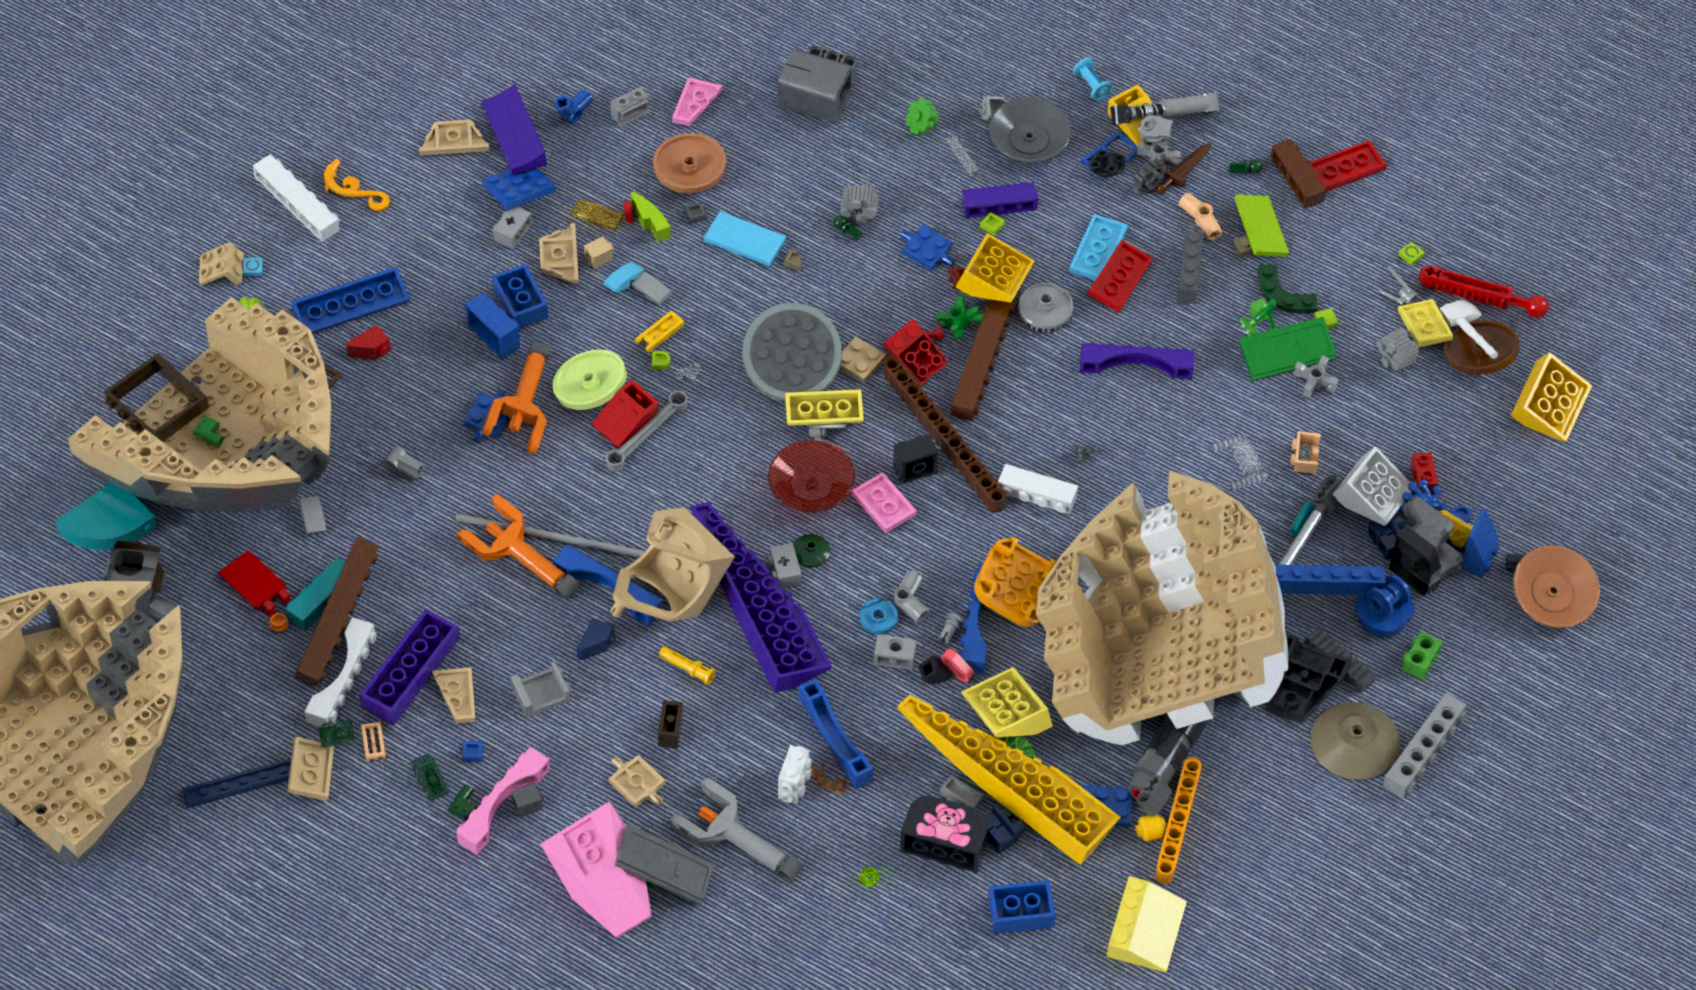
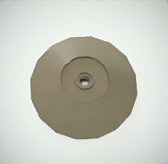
(1352, 754)

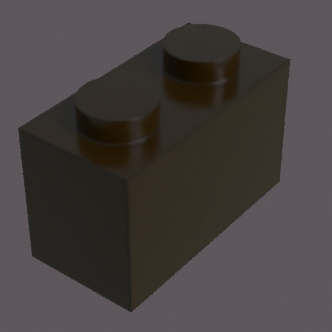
(670, 724)

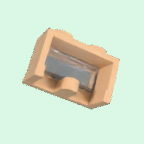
(1306, 452)

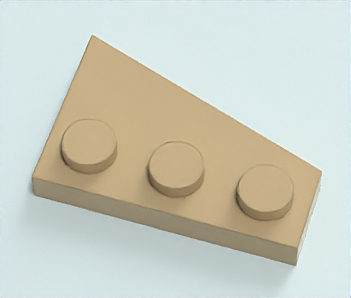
(458, 693)

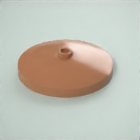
(689, 163)

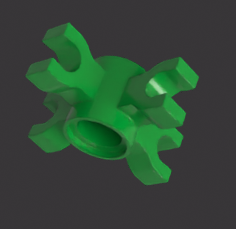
(959, 317)

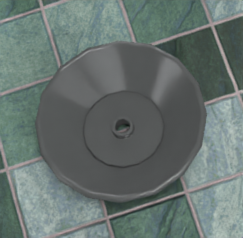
(1030, 129)

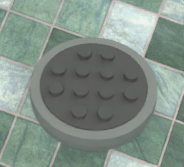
(791, 350)

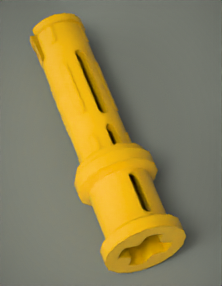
(695, 668)

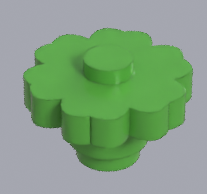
(921, 116)

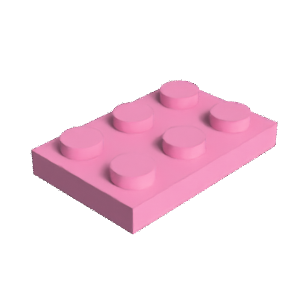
(884, 502)

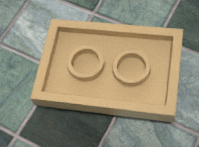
(310, 769)

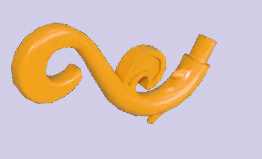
(353, 191)

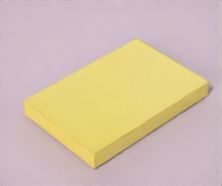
(1425, 323)

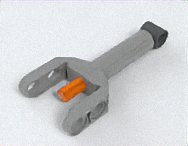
(727, 827)

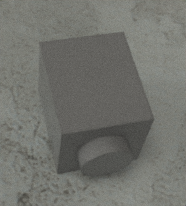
(527, 800)

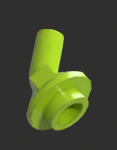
(250, 303)

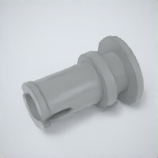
(951, 626)

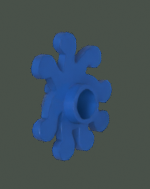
(1426, 495)

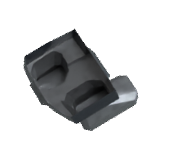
(1421, 552)

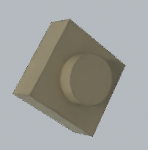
(1242, 246)

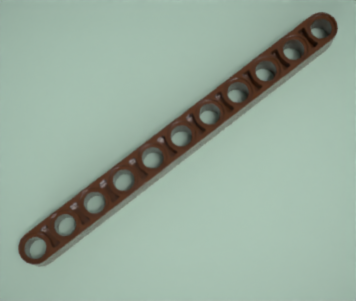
(960, 454)

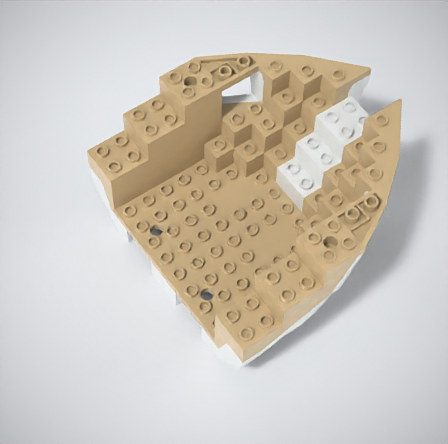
(1172, 616)

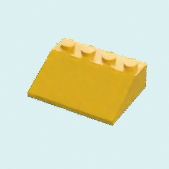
(995, 271)
(1551, 398)

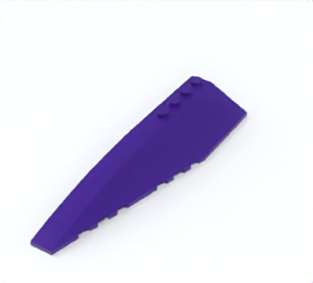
(765, 612)

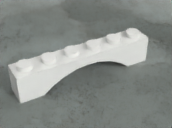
(325, 704)

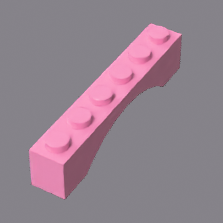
(527, 771)

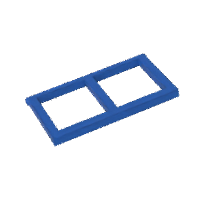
(1107, 142)

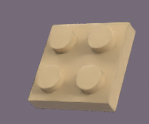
(861, 359)

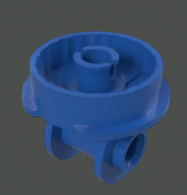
(1386, 609)

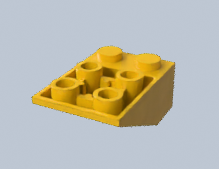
(1132, 97)

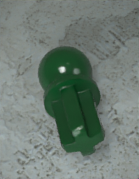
(1253, 166)
(841, 222)

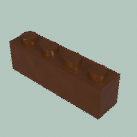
(1298, 173)

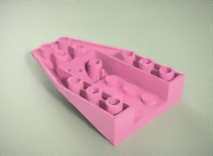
(586, 865)

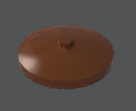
(1471, 358)

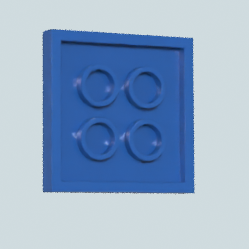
(518, 188)

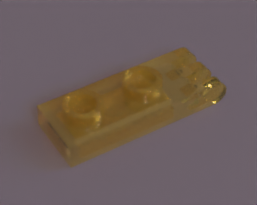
(597, 214)

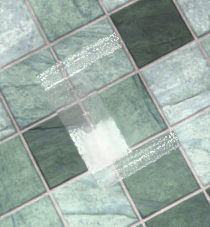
(1246, 459)

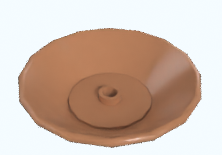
(1567, 575)

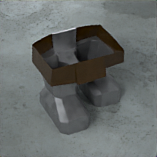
(140, 563)

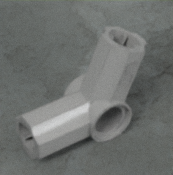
(910, 604)

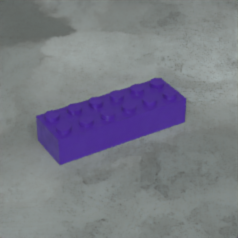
(409, 666)

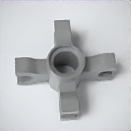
(1160, 151)
(1315, 377)

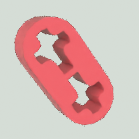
(957, 665)

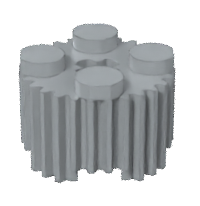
(859, 203)
(1397, 350)

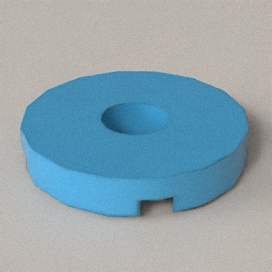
(874, 625)

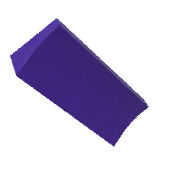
(514, 131)

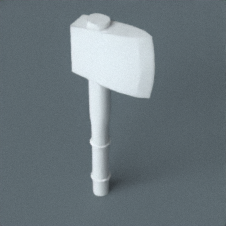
(1460, 314)

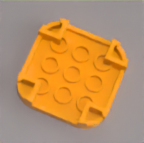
(1011, 581)

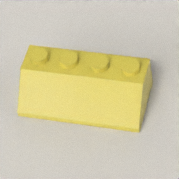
(824, 407)

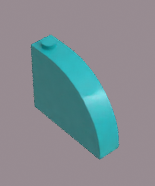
(105, 519)

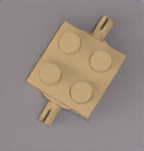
(637, 781)

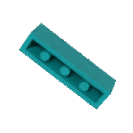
(312, 600)

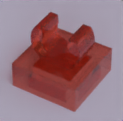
(955, 275)

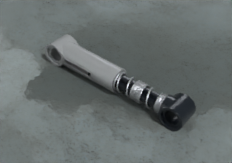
(1166, 108)

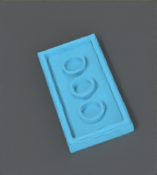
(745, 238)
(1097, 246)

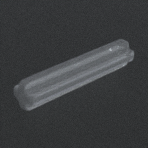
(962, 155)

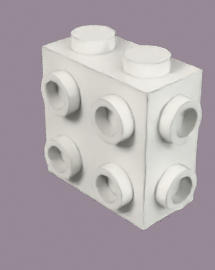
(794, 774)

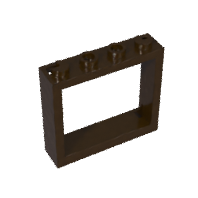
(141, 374)

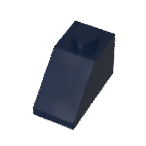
(596, 639)

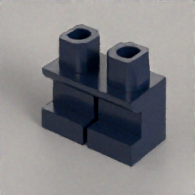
(1385, 535)
(1001, 831)

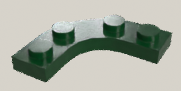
(1285, 300)

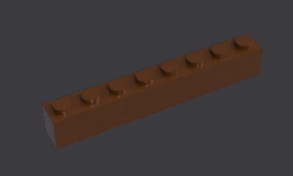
(981, 359)
(336, 612)

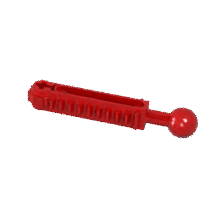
(1480, 291)

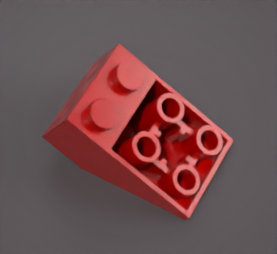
(916, 351)
(626, 413)

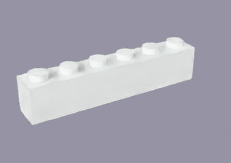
(296, 197)

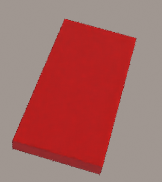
(1348, 165)
(1120, 276)

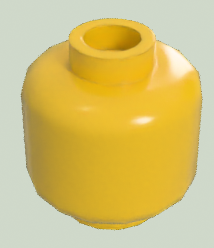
(1150, 827)

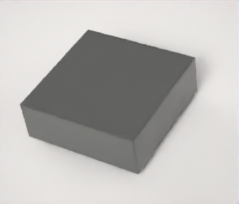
(695, 212)

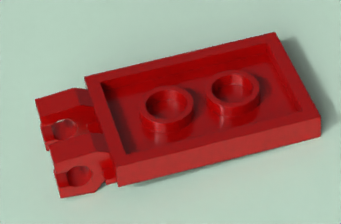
(255, 583)

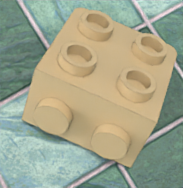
(221, 262)

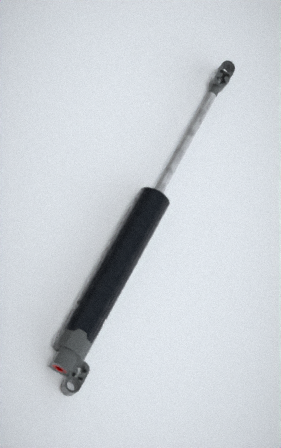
(1172, 745)

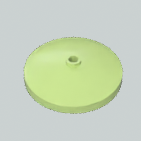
(589, 379)

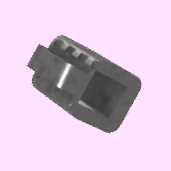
(817, 82)

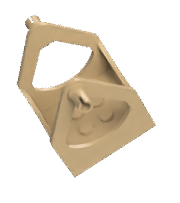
(680, 563)

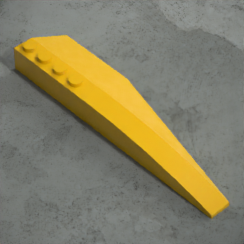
(1023, 785)

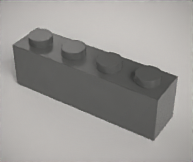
(1190, 267)

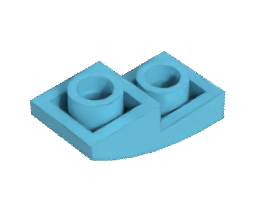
(621, 277)

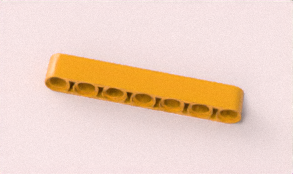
(1178, 828)

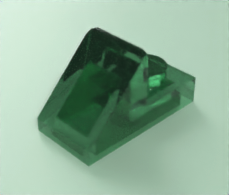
(336, 732)

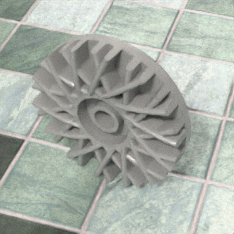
(1045, 307)

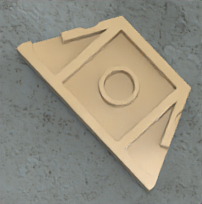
(453, 137)
(559, 254)

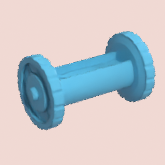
(1100, 88)

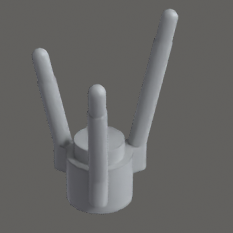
(1406, 294)
(820, 430)

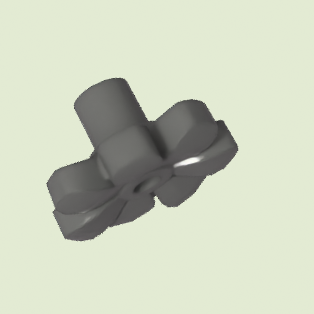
(1082, 452)

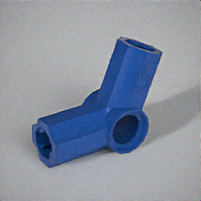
(572, 108)

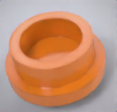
(278, 622)

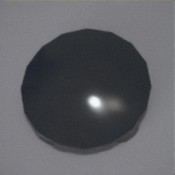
(1107, 164)

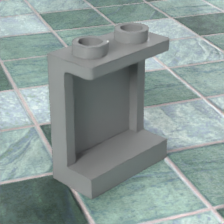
(541, 690)

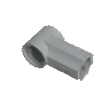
(400, 461)

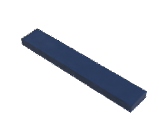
(237, 783)

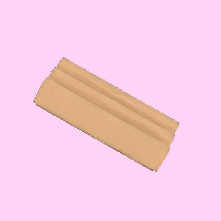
(374, 755)

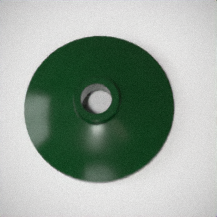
(811, 556)

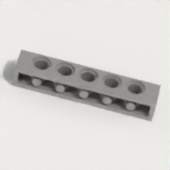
(1447, 707)

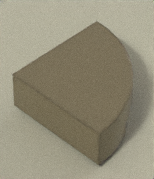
(793, 260)

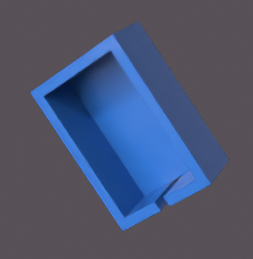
(492, 325)

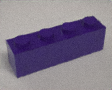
(999, 200)

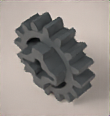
(1149, 176)

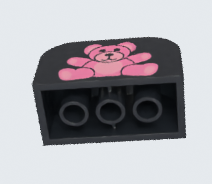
(945, 832)

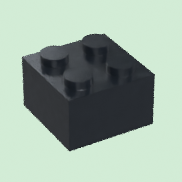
(915, 459)

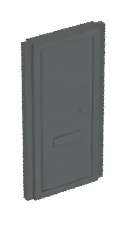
(664, 864)

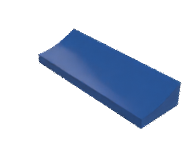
(351, 300)

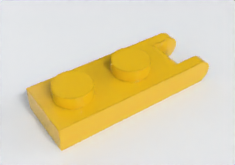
(660, 331)

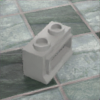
(630, 106)

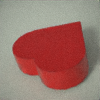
(628, 211)

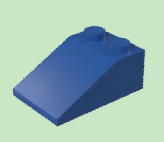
(1481, 546)

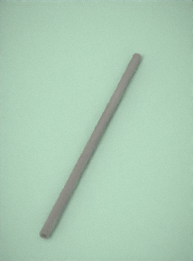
(556, 536)

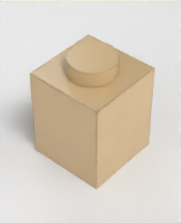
(598, 252)

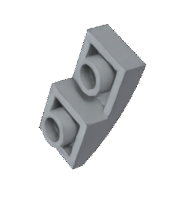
(651, 287)
(312, 514)

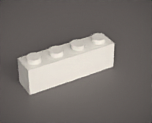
(1038, 489)

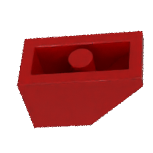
(369, 344)

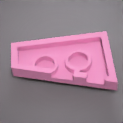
(694, 100)

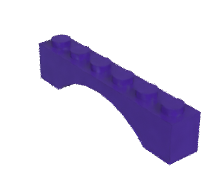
(1099, 357)

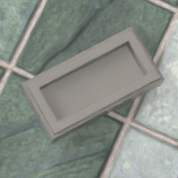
(961, 792)

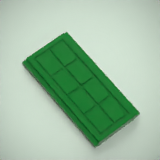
(1283, 347)

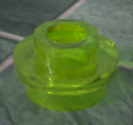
(869, 871)

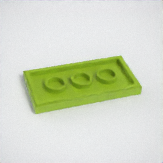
(1261, 225)

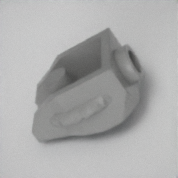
(990, 105)
(1155, 129)

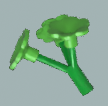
(1259, 310)

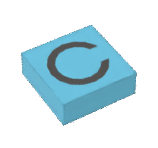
(252, 267)

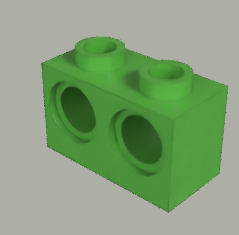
(1424, 656)

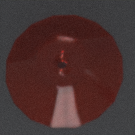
(811, 463)

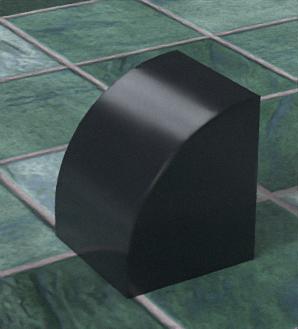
(934, 671)

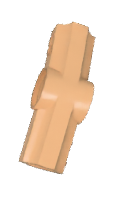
(1203, 215)

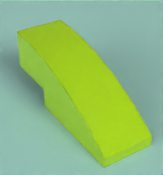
(650, 217)

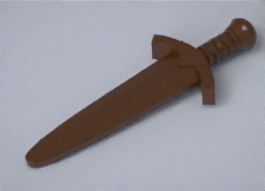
(1177, 174)

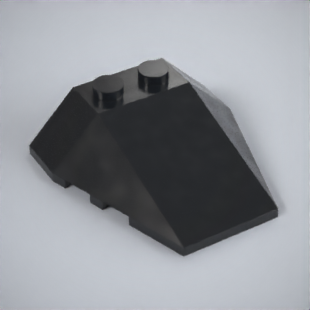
(1307, 681)

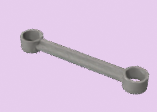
(646, 431)

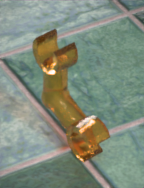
(828, 784)

